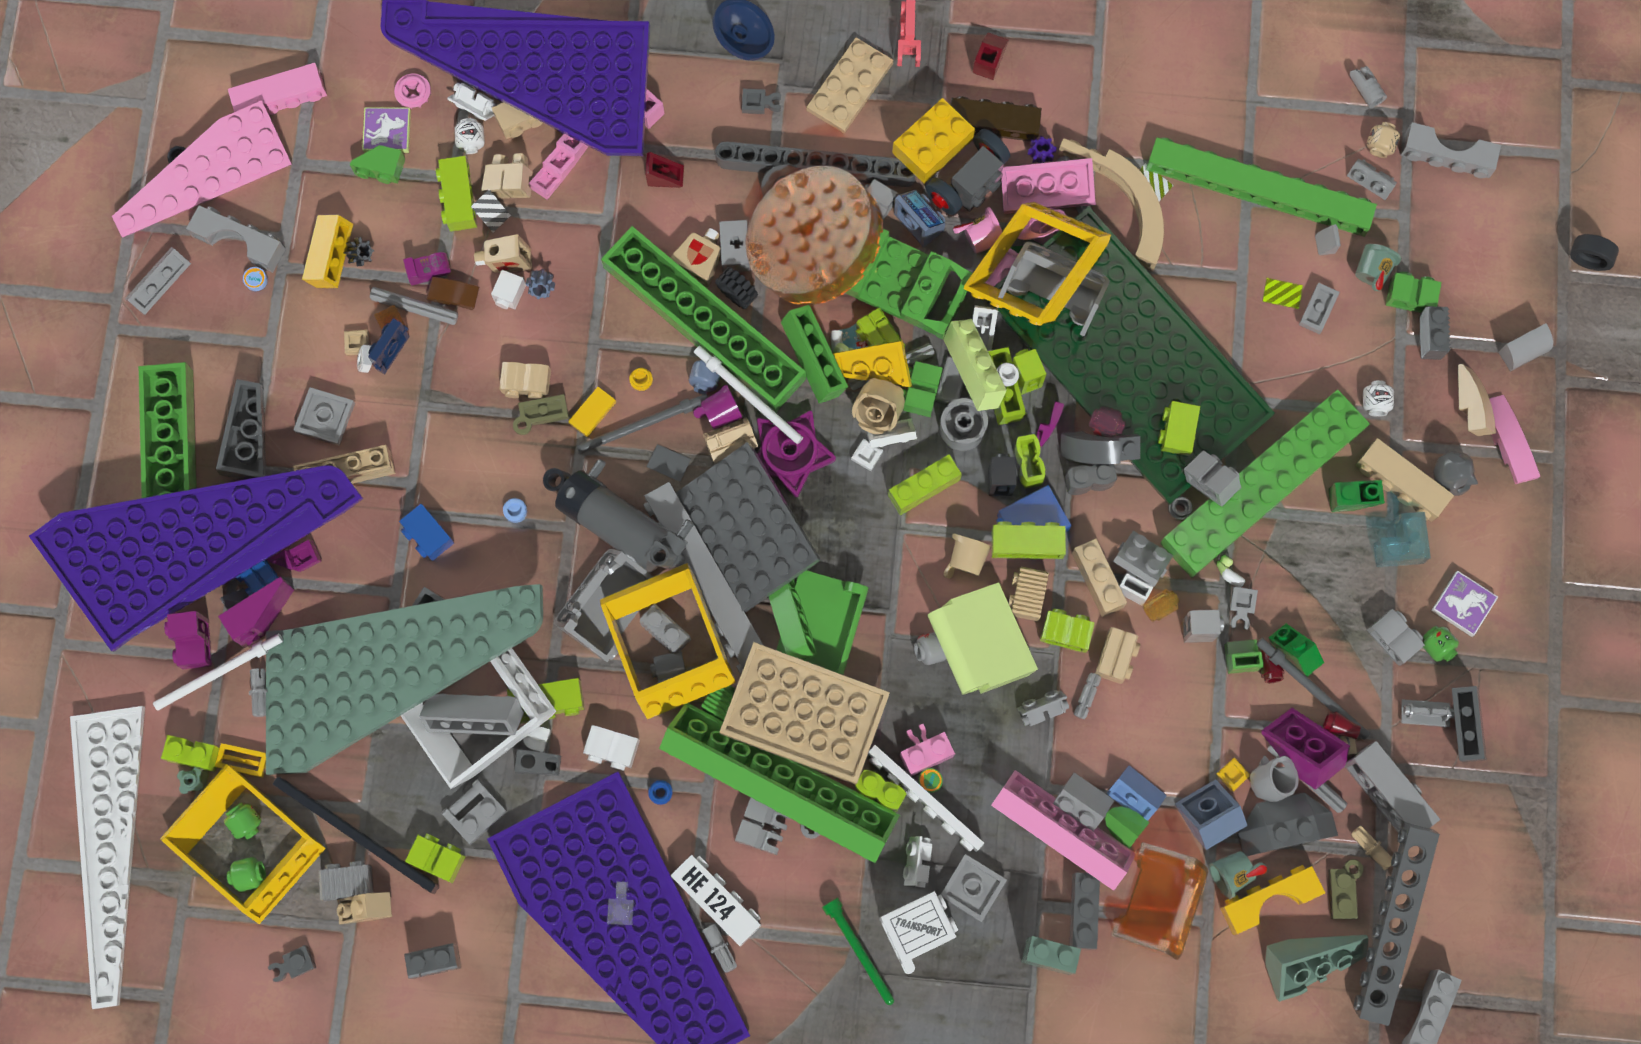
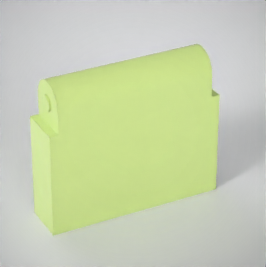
(982, 640)

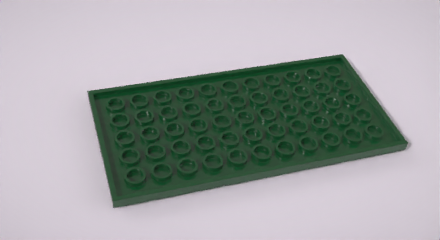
(1140, 360)

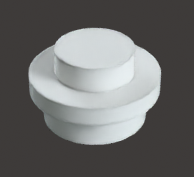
(1008, 373)

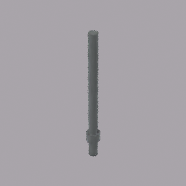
(685, 406)
(1278, 657)

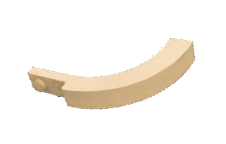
(1138, 191)

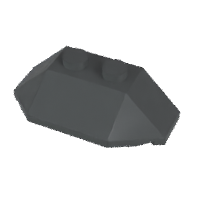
(1286, 824)

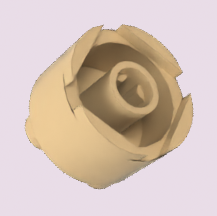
(878, 406)

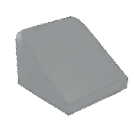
(1328, 240)

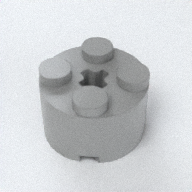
(954, 434)

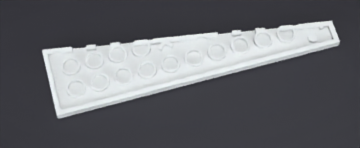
(106, 787)

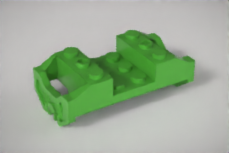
(908, 283)

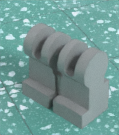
(752, 832)

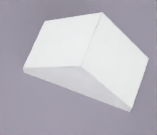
(985, 322)

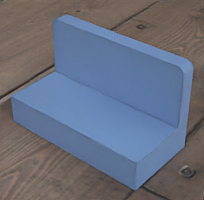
(1136, 793)

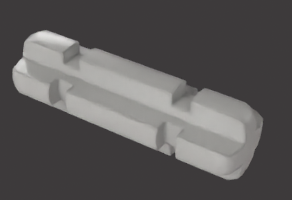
(1087, 695)

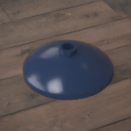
(743, 29)

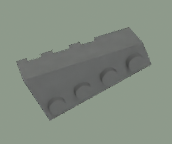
(243, 441)

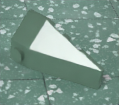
(1302, 961)

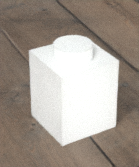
(508, 290)

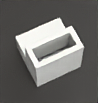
(1135, 588)

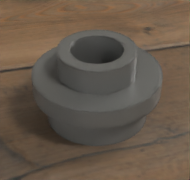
(1183, 501)

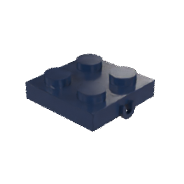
(388, 346)

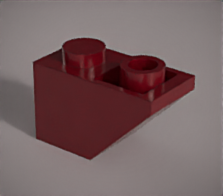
(990, 56)

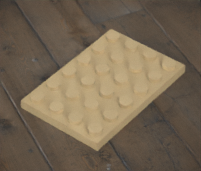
(804, 713)

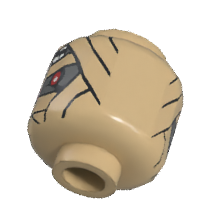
(1383, 140)

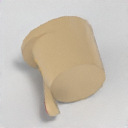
(967, 556)

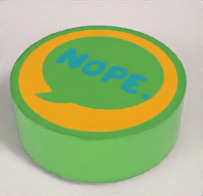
(930, 780)

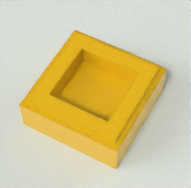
(1233, 774)

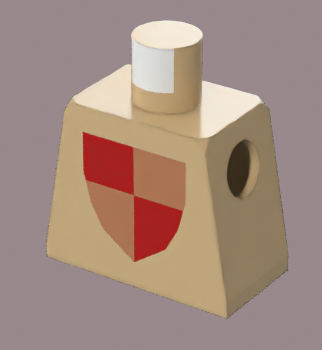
(505, 254)
(699, 256)

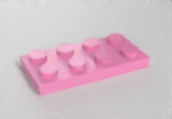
(1049, 184)

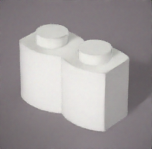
(611, 747)

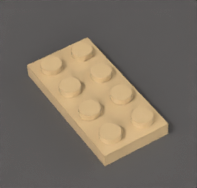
(850, 85)

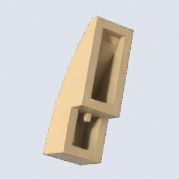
(1475, 402)

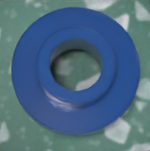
(653, 789)

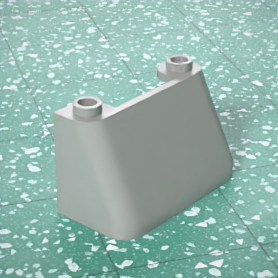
(582, 614)

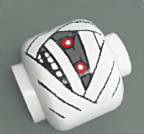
(469, 136)
(1378, 398)

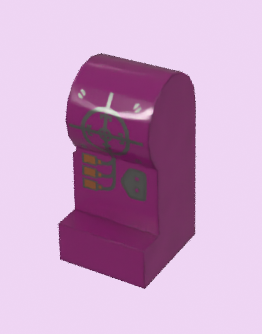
(426, 267)

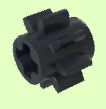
(359, 251)

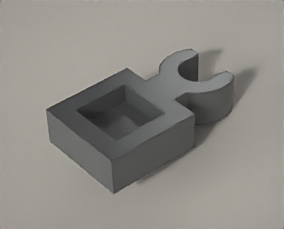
(755, 101)
(295, 963)

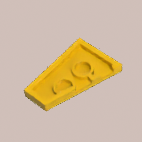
(878, 361)

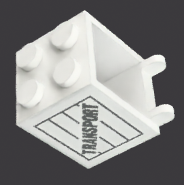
(918, 928)

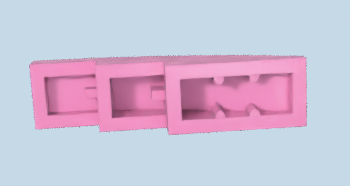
(557, 166)
(1512, 442)

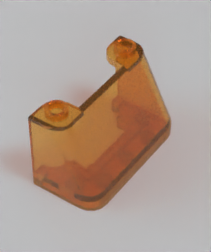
(1162, 901)

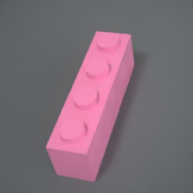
(281, 90)

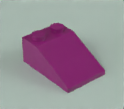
(255, 614)
(1310, 747)

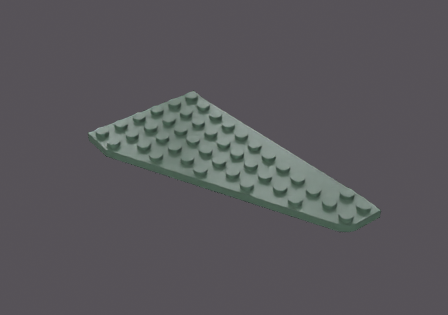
(360, 672)

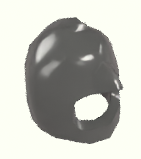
(1455, 471)

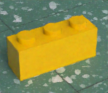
(326, 251)

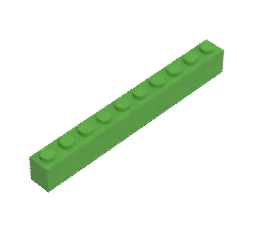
(1261, 186)

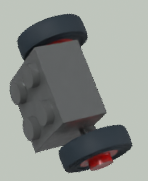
(974, 179)

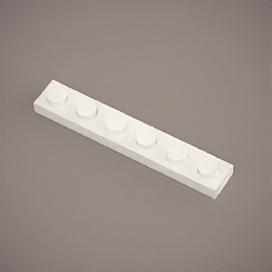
(932, 806)

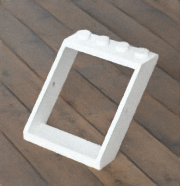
(445, 751)

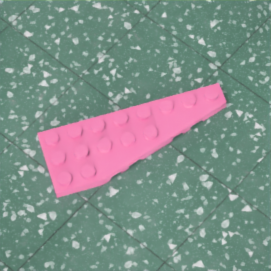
(221, 160)

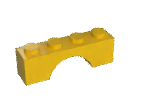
(1244, 912)

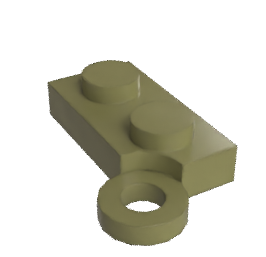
(541, 412)
(1343, 891)

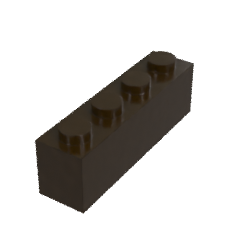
(1002, 118)

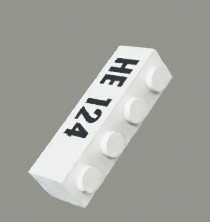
(716, 900)

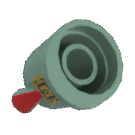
(1376, 265)
(1234, 873)

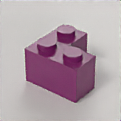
(191, 639)

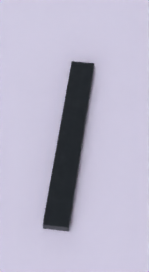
(356, 835)

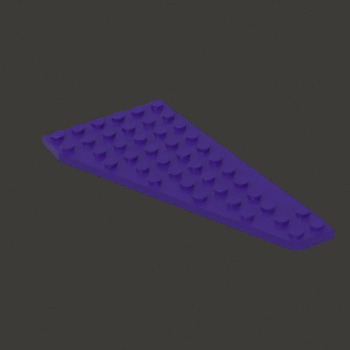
(556, 68)
(162, 552)

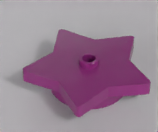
(795, 468)

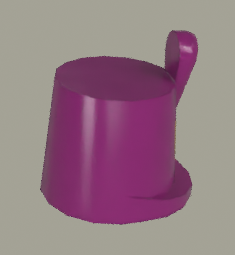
(719, 409)

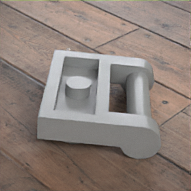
(479, 818)

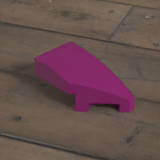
(1045, 430)
(298, 558)

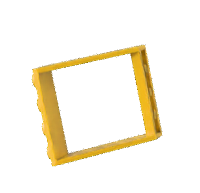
(980, 289)
(682, 687)
(203, 815)

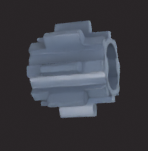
(540, 284)

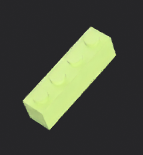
(974, 365)

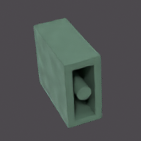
(1051, 955)

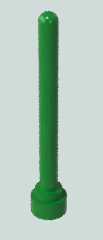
(835, 910)

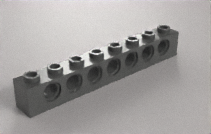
(1381, 1009)

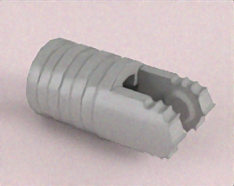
(1368, 86)

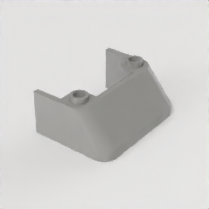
(1044, 271)

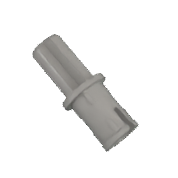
(258, 692)
(719, 948)

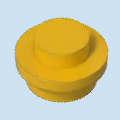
(641, 379)

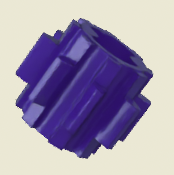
(1039, 145)

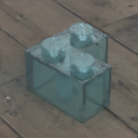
(1408, 546)

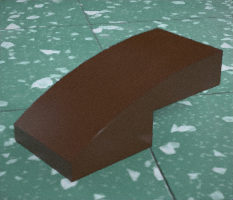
(452, 292)

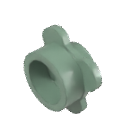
(195, 785)

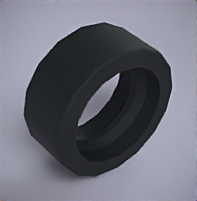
(1594, 252)

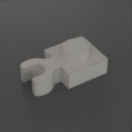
(1243, 602)

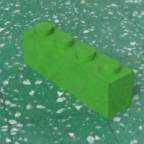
(814, 353)

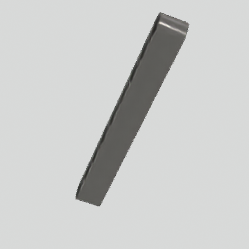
(806, 157)

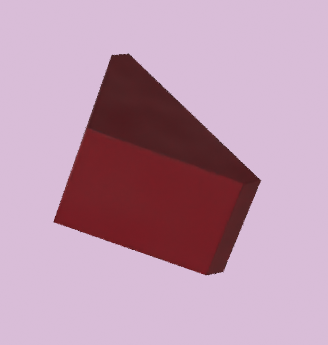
(663, 172)

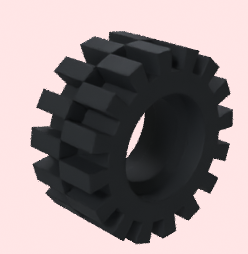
(736, 288)

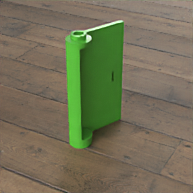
(832, 617)

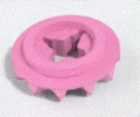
(412, 81)

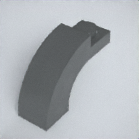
(1098, 449)

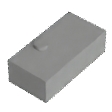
(1390, 788)

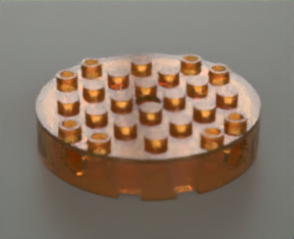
(814, 235)

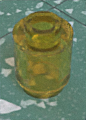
(1161, 605)

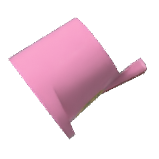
(981, 232)

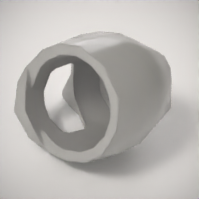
(1274, 782)

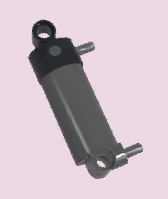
(615, 520)

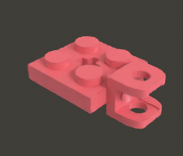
(907, 44)

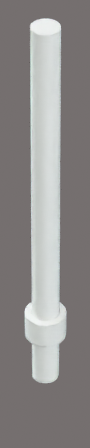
(715, 365)
(258, 649)

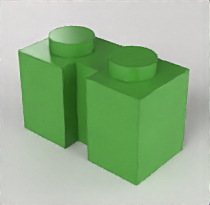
(1412, 293)
(922, 394)

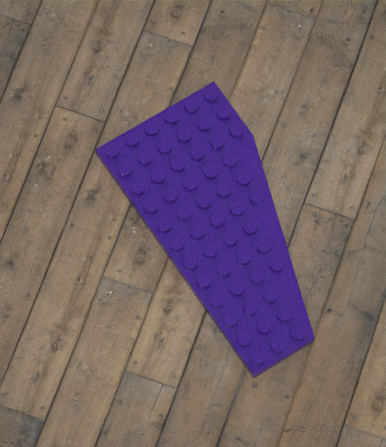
(565, 872)

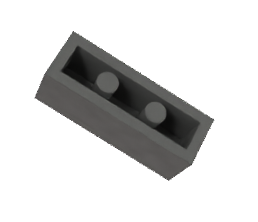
(1469, 724)
(1084, 911)

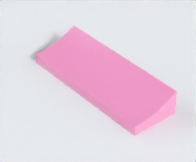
(1090, 850)

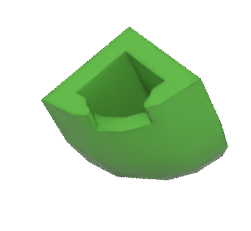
(1125, 824)

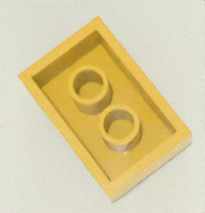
(933, 140)

